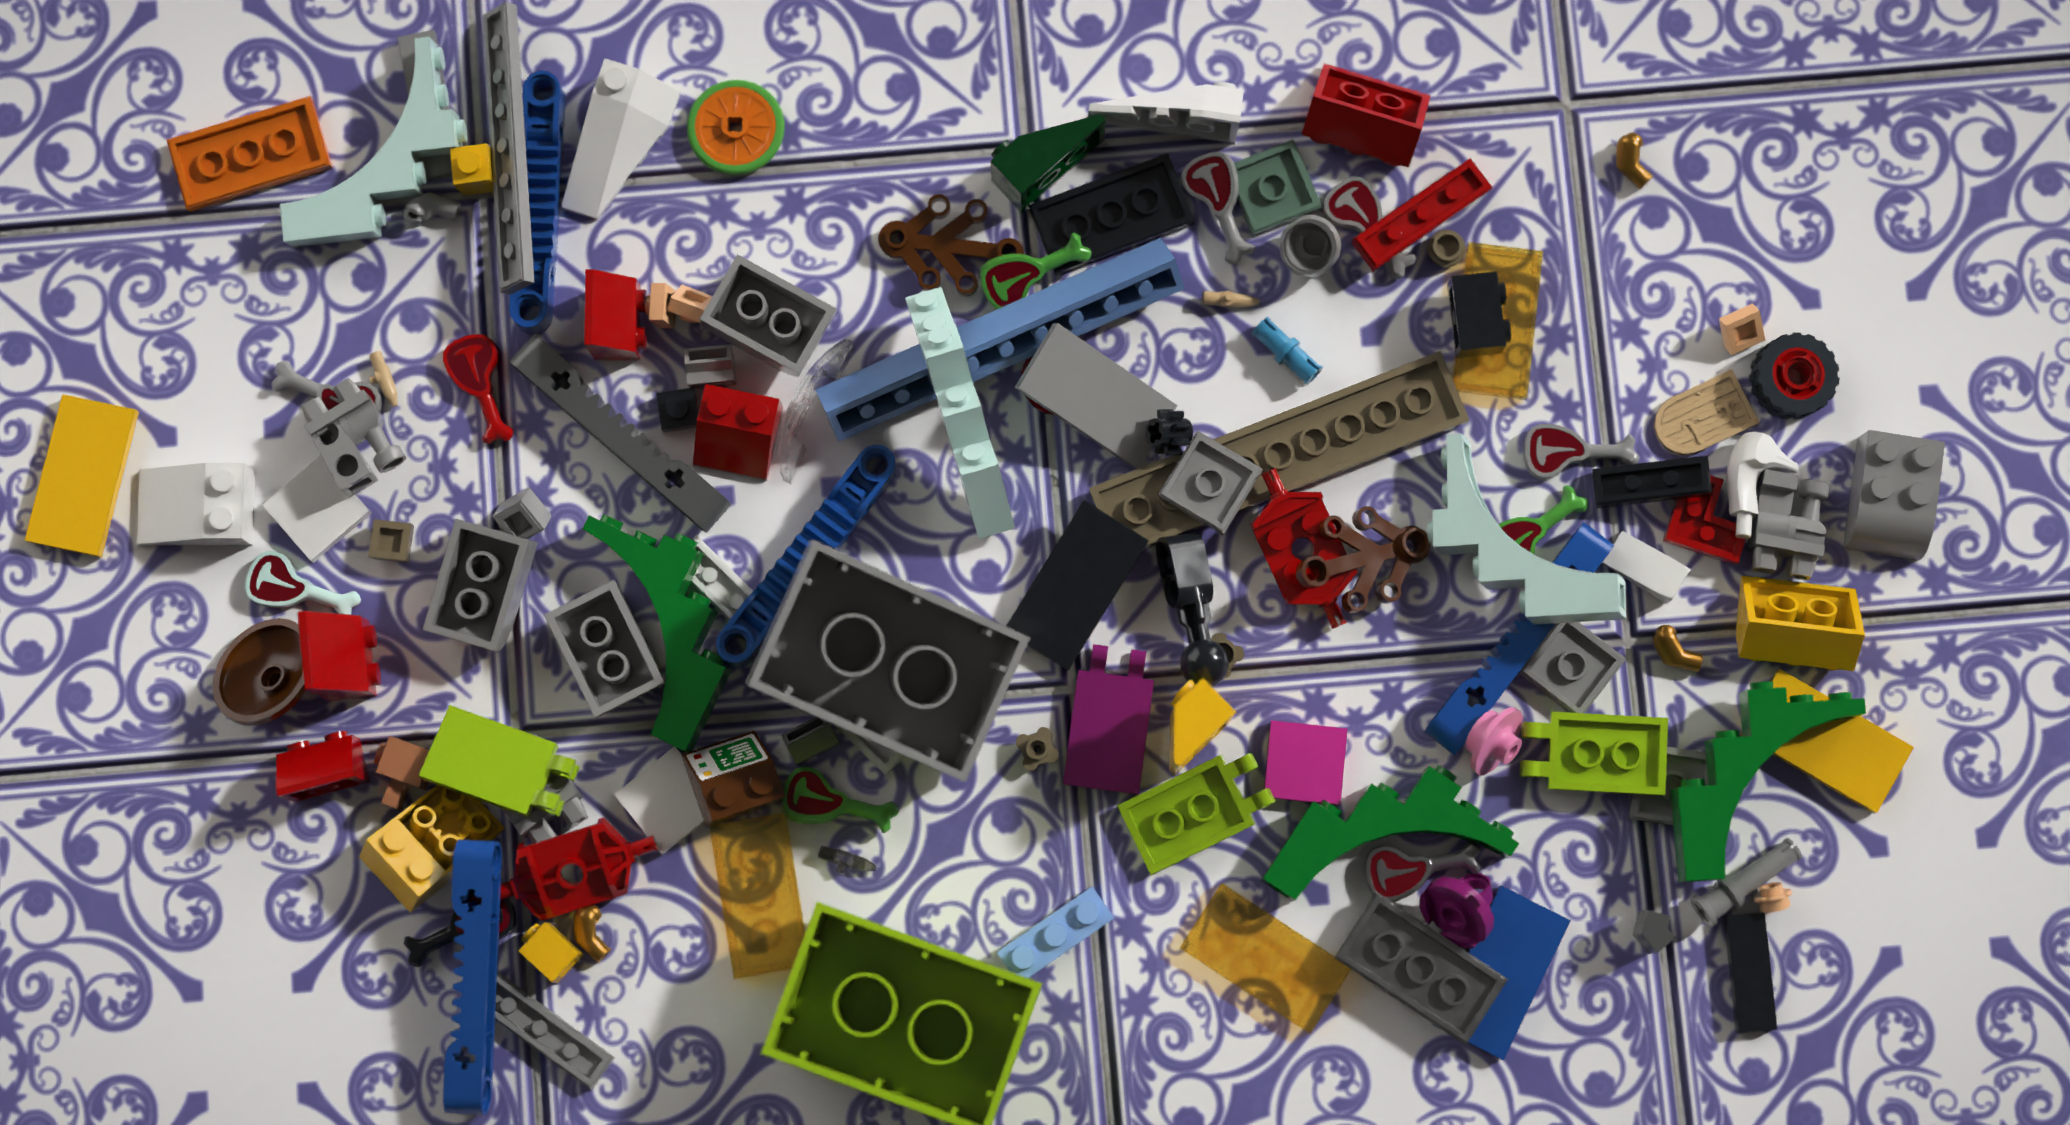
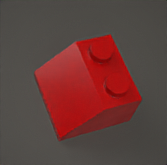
(613, 316)
(736, 431)
(321, 767)

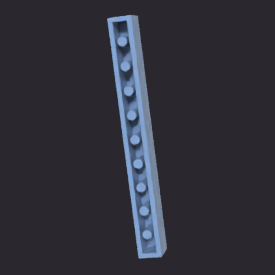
(1005, 336)

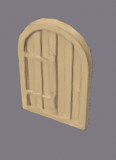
(1704, 415)

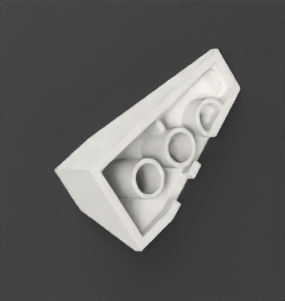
(1194, 111)
(619, 129)

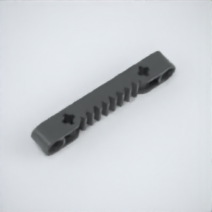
(546, 367)

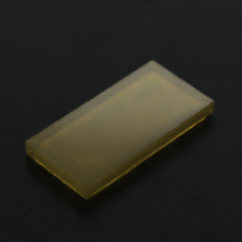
(1507, 372)
(758, 894)
(1265, 958)

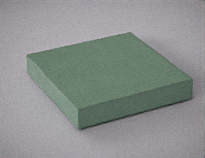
(1275, 188)

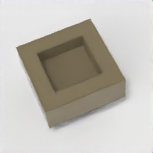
(391, 541)

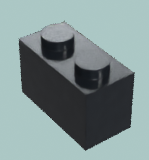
(1478, 315)

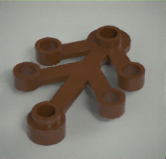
(942, 243)
(1369, 556)

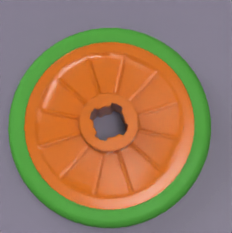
(734, 150)

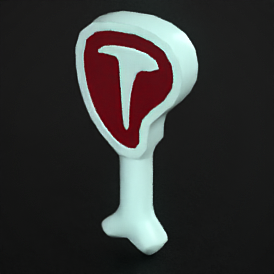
(276, 585)

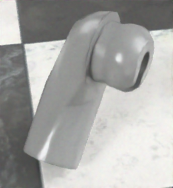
(428, 206)

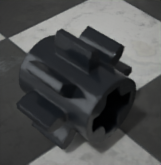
(1169, 432)

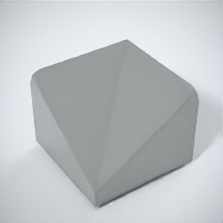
(522, 514)

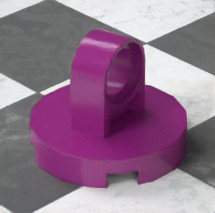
(1459, 908)

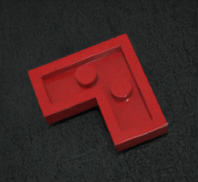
(1698, 530)

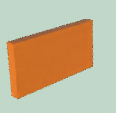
(249, 154)

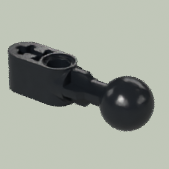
(1190, 590)

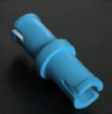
(1287, 350)

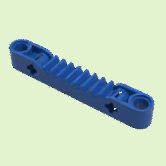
(544, 153)
(830, 526)
(1456, 718)
(477, 871)

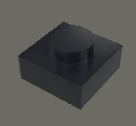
(677, 409)

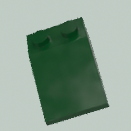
(1041, 158)

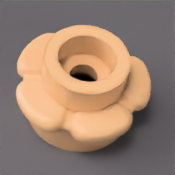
(1773, 897)

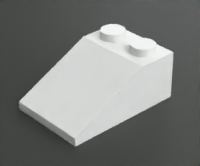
(196, 505)

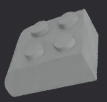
(767, 317)
(1894, 494)
(480, 585)
(605, 648)

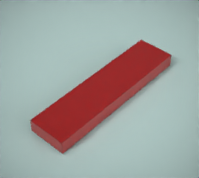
(1421, 215)

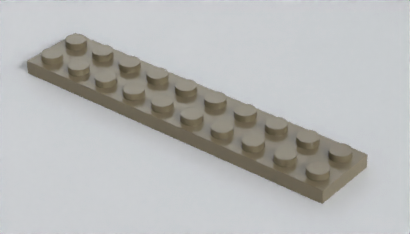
(1304, 443)

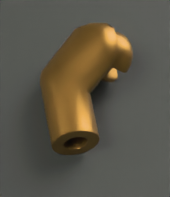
(1628, 159)
(1671, 651)
(585, 932)

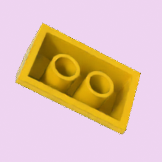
(1798, 623)
(1194, 721)

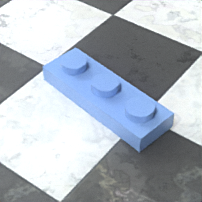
(1056, 934)

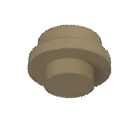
(1446, 248)

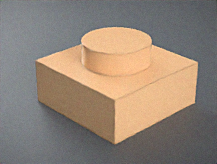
(657, 304)
(688, 304)
(1742, 329)

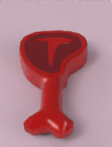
(470, 367)

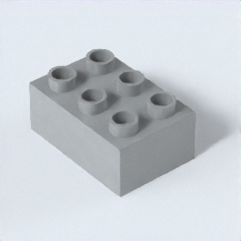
(887, 660)

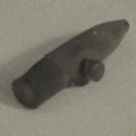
(845, 859)

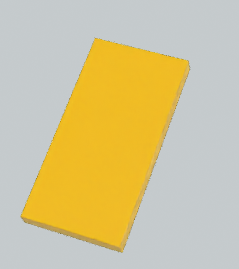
(81, 476)
(1844, 754)

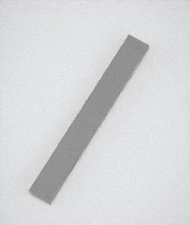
(508, 149)

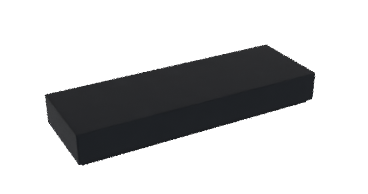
(1652, 482)
(1750, 972)

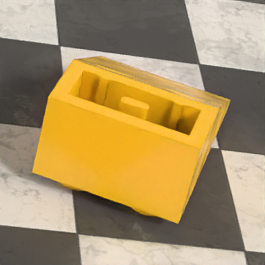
(418, 845)

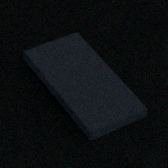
(1114, 211)
(1077, 584)

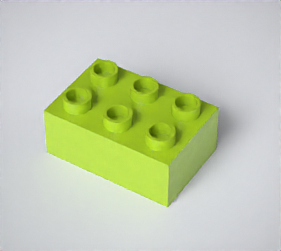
(901, 1018)

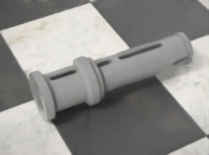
(1732, 891)

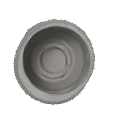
(1310, 246)

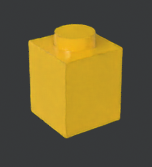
(472, 169)
(549, 951)

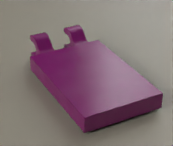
(1109, 726)

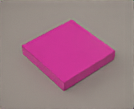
(1305, 762)

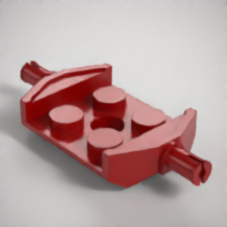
(1279, 525)
(595, 849)

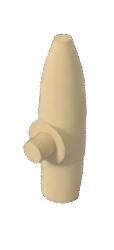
(1228, 299)
(383, 377)

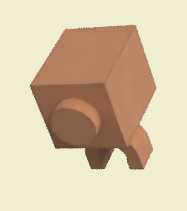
(403, 764)

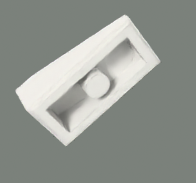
(1646, 567)

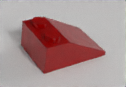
(338, 655)

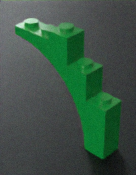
(666, 573)
(1705, 812)
(1378, 814)

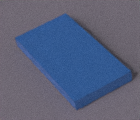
(1520, 950)

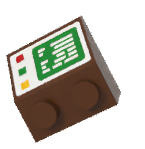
(733, 778)

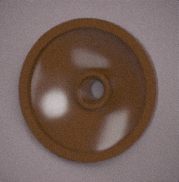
(260, 673)

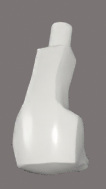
(1747, 461)

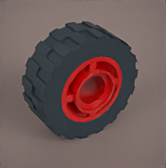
(1812, 362)

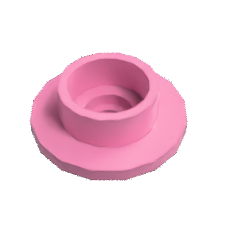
(1494, 739)

